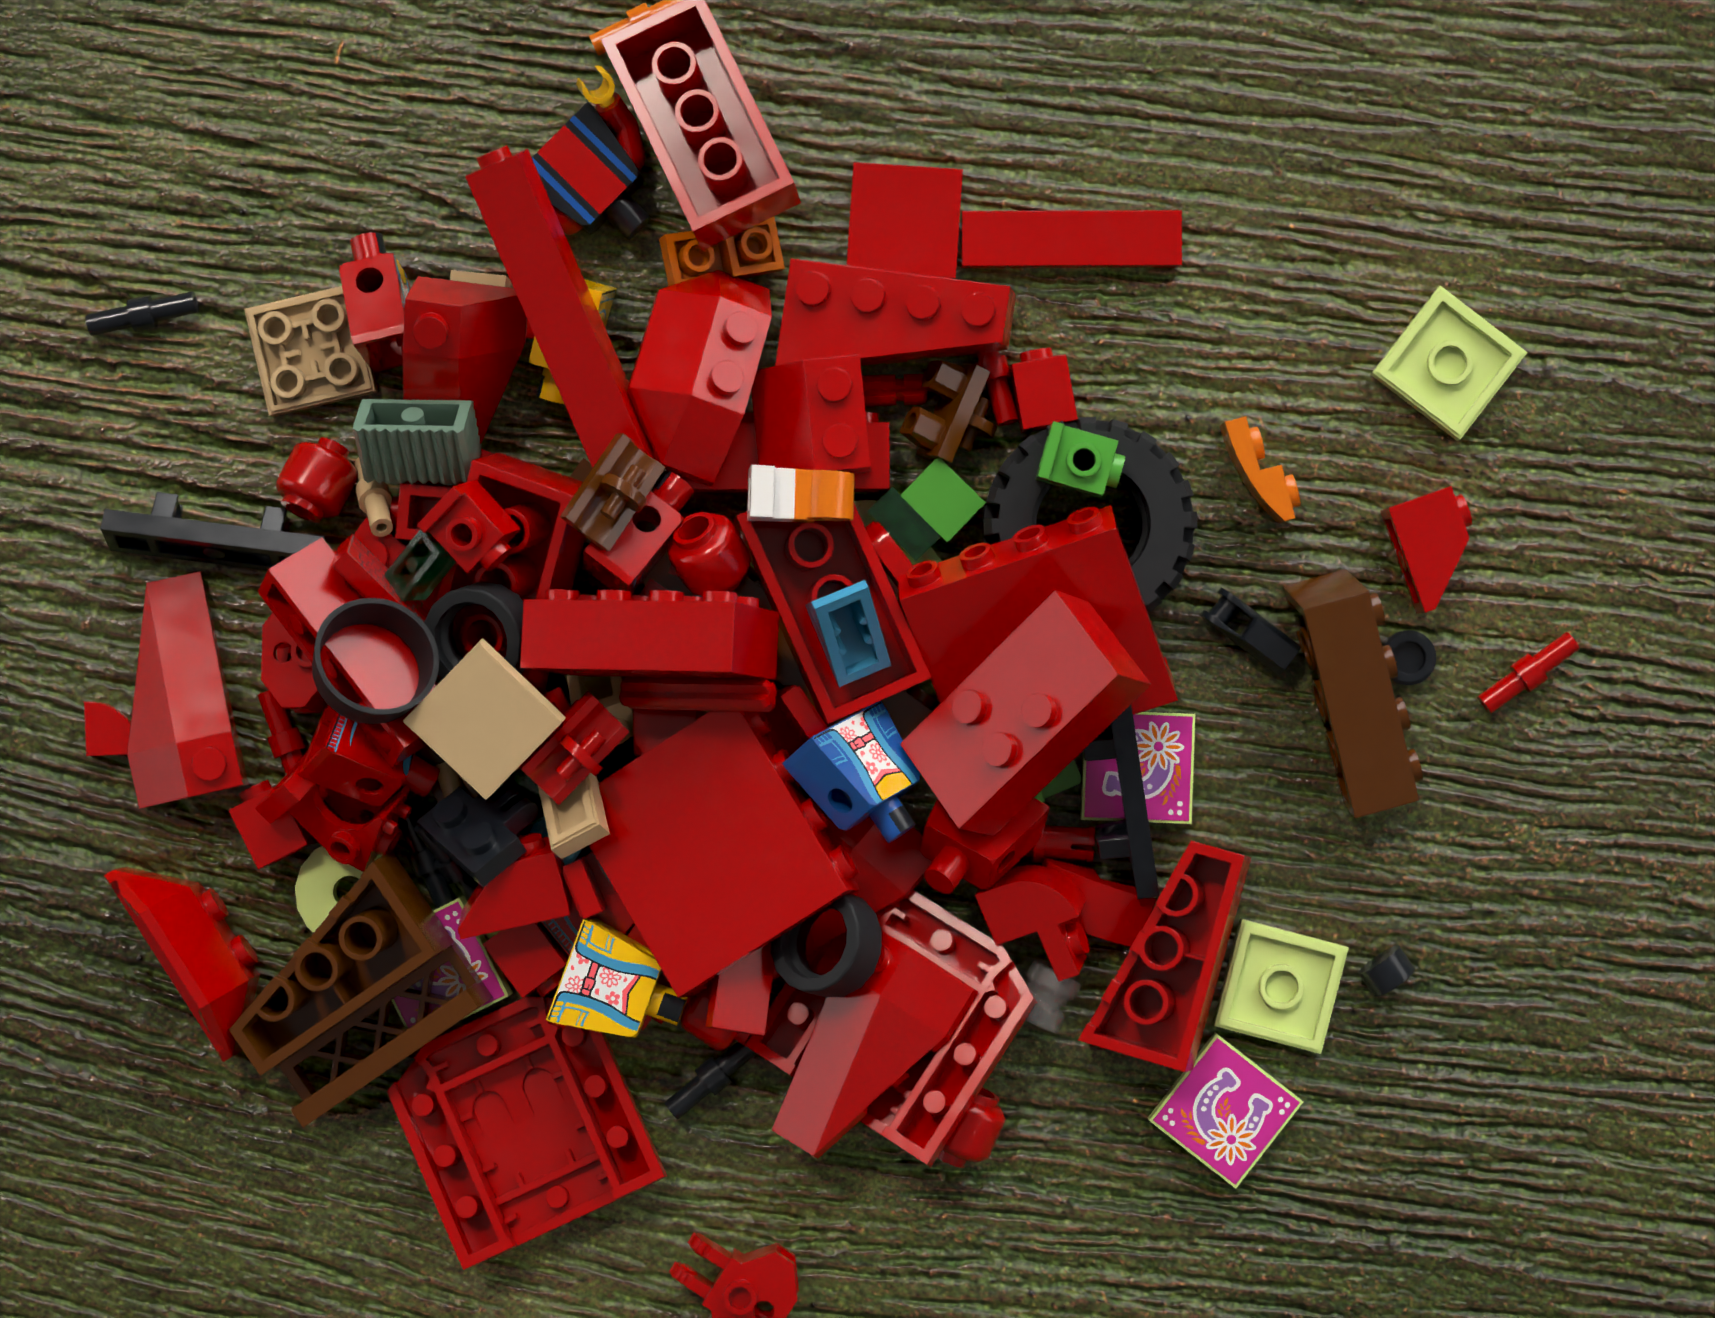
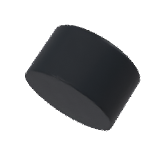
(1387, 971)

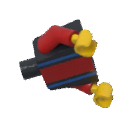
(596, 165)

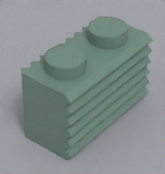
(416, 440)

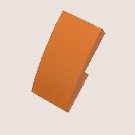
(742, 255)
(1268, 486)

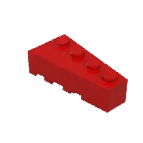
(889, 315)
(1173, 966)

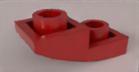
(1110, 907)

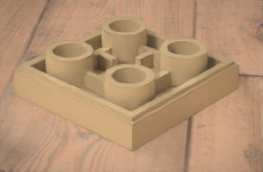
(307, 352)
(484, 719)

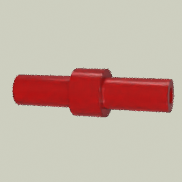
(998, 386)
(1528, 672)
(285, 740)

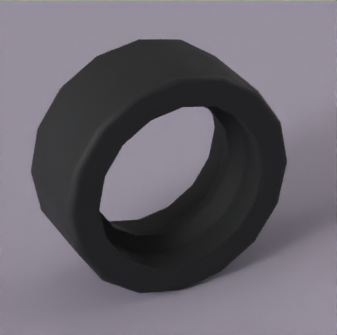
(495, 597)
(857, 960)

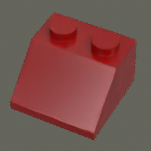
(812, 415)

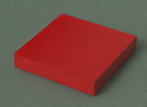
(905, 218)

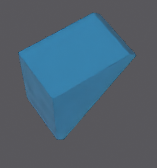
(849, 633)

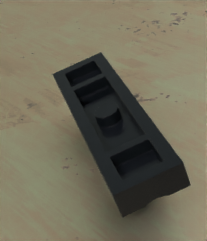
(199, 541)
(1131, 835)

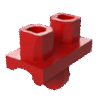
(574, 748)

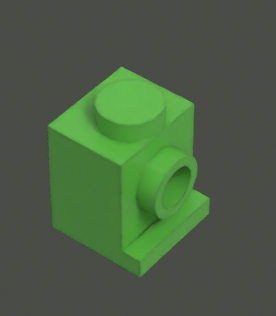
(1058, 467)

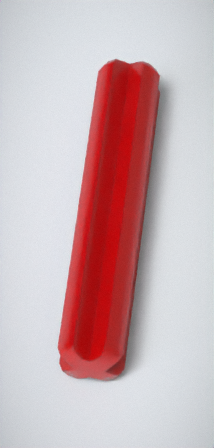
(698, 694)

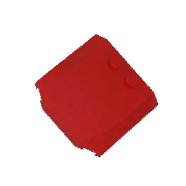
(941, 1084)
(521, 1128)

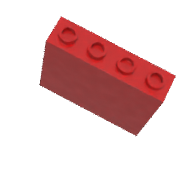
(980, 597)
(716, 847)

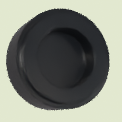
(1413, 656)

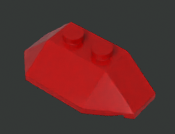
(699, 369)
(194, 948)

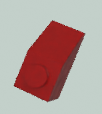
(1428, 542)
(521, 894)

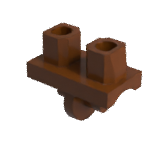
(957, 414)
(612, 492)

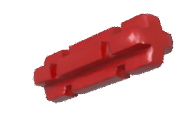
(886, 390)

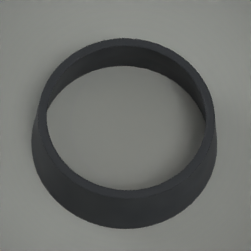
(395, 619)

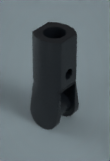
(1257, 638)

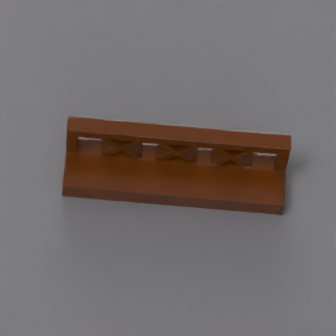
(385, 1056)

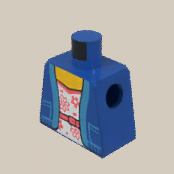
(858, 772)

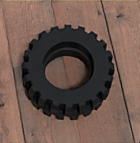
(1147, 475)

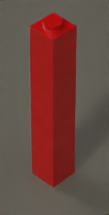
(555, 300)

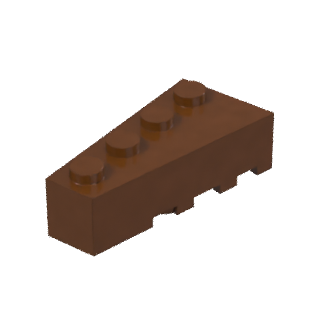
(1356, 692)
(356, 953)

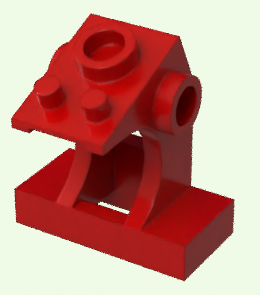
(359, 838)

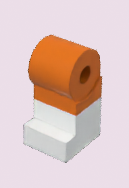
(799, 495)

